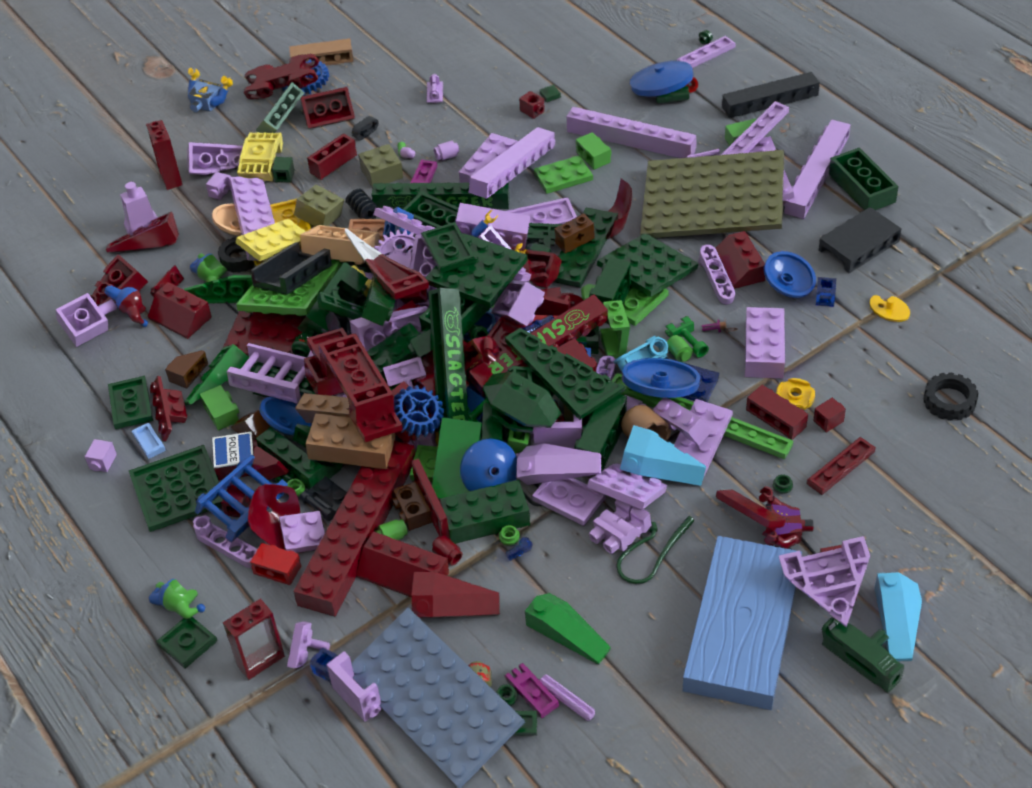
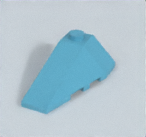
(654, 457)
(899, 612)

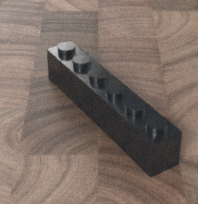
(764, 95)

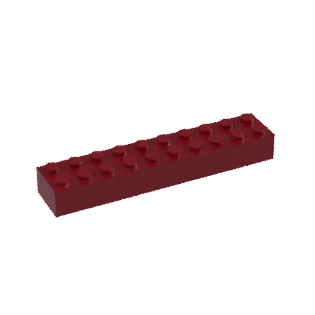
(360, 513)

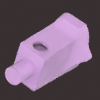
(136, 208)

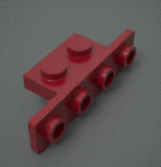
(168, 407)

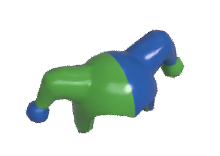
(208, 268)
(175, 598)

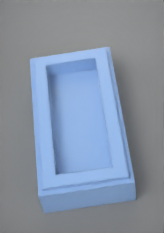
(148, 440)

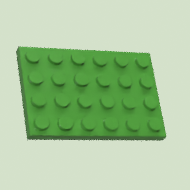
(297, 302)

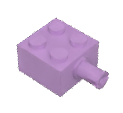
(84, 319)

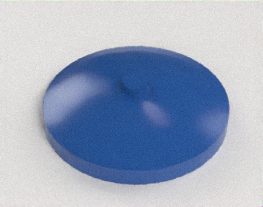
(661, 78)
(661, 377)

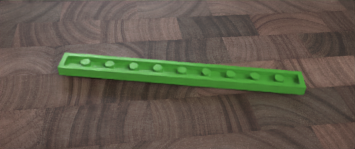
(736, 429)

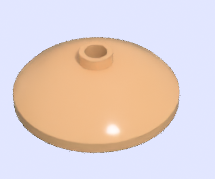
(226, 219)

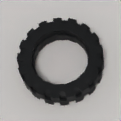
(954, 382)

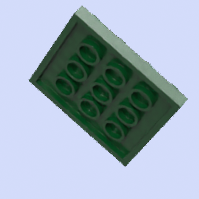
(652, 264)
(486, 277)
(172, 486)

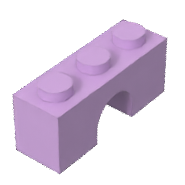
(685, 421)

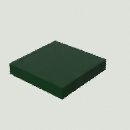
(186, 641)

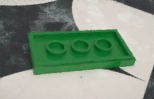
(454, 440)

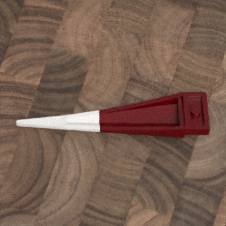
(392, 276)

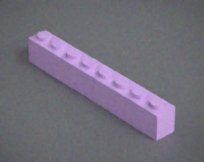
(631, 133)
(511, 162)
(816, 169)

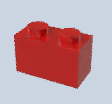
(275, 563)

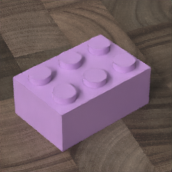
(518, 302)

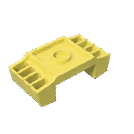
(259, 154)

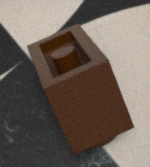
(186, 368)
(252, 423)

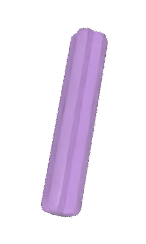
(568, 698)

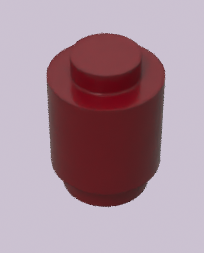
(445, 547)

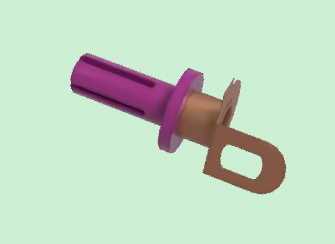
(719, 325)

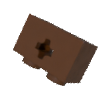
(574, 233)

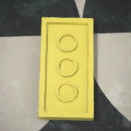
(270, 239)

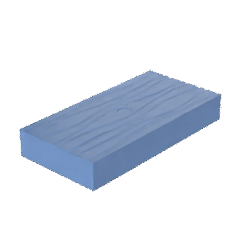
(741, 625)

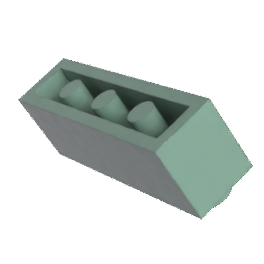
(280, 109)

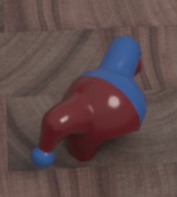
(128, 302)

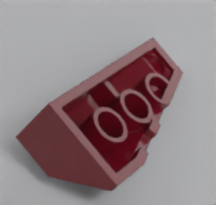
(157, 234)
(119, 274)
(447, 596)

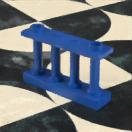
(238, 526)

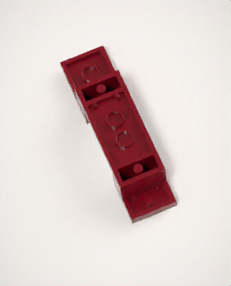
(367, 392)

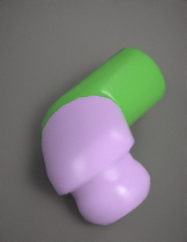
(404, 151)

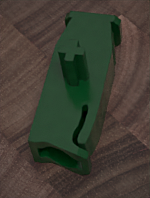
(863, 653)

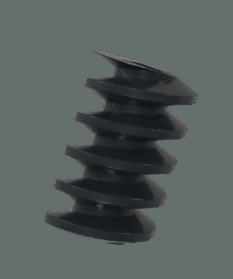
(361, 204)

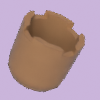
(646, 418)

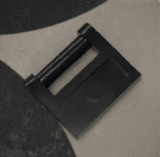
(328, 493)

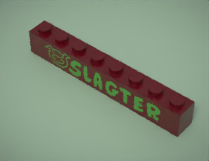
(562, 329)

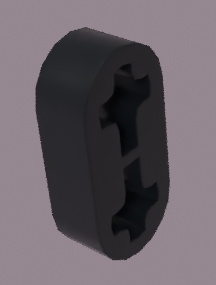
(365, 127)

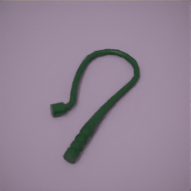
(653, 529)

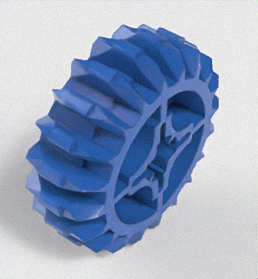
(418, 400)

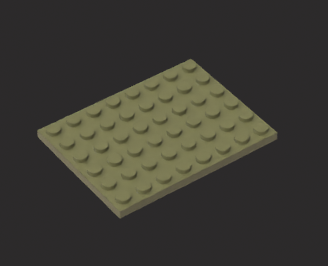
(714, 194)

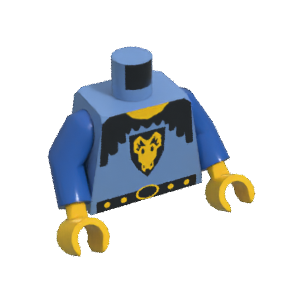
(206, 94)

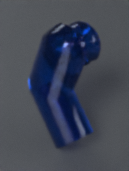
(524, 546)

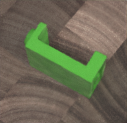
(616, 337)

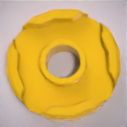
(800, 386)

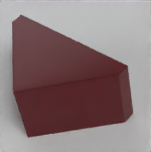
(268, 465)

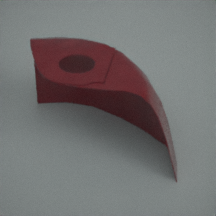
(621, 206)
(267, 524)

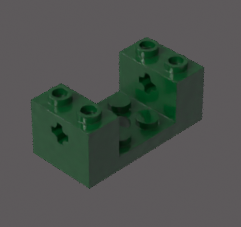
(350, 286)

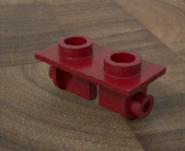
(172, 276)

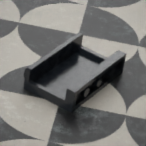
(861, 238)
(290, 269)

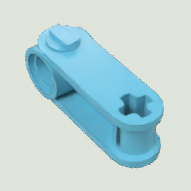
(644, 351)

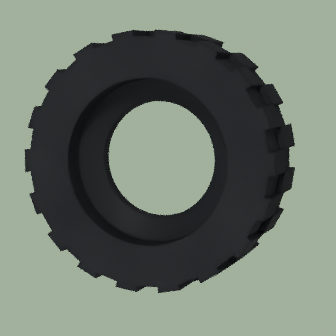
(233, 264)

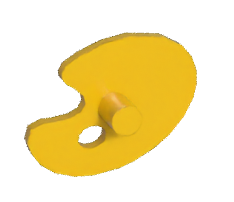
(892, 310)

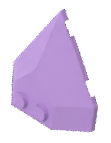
(830, 576)

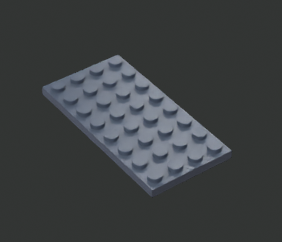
(436, 697)

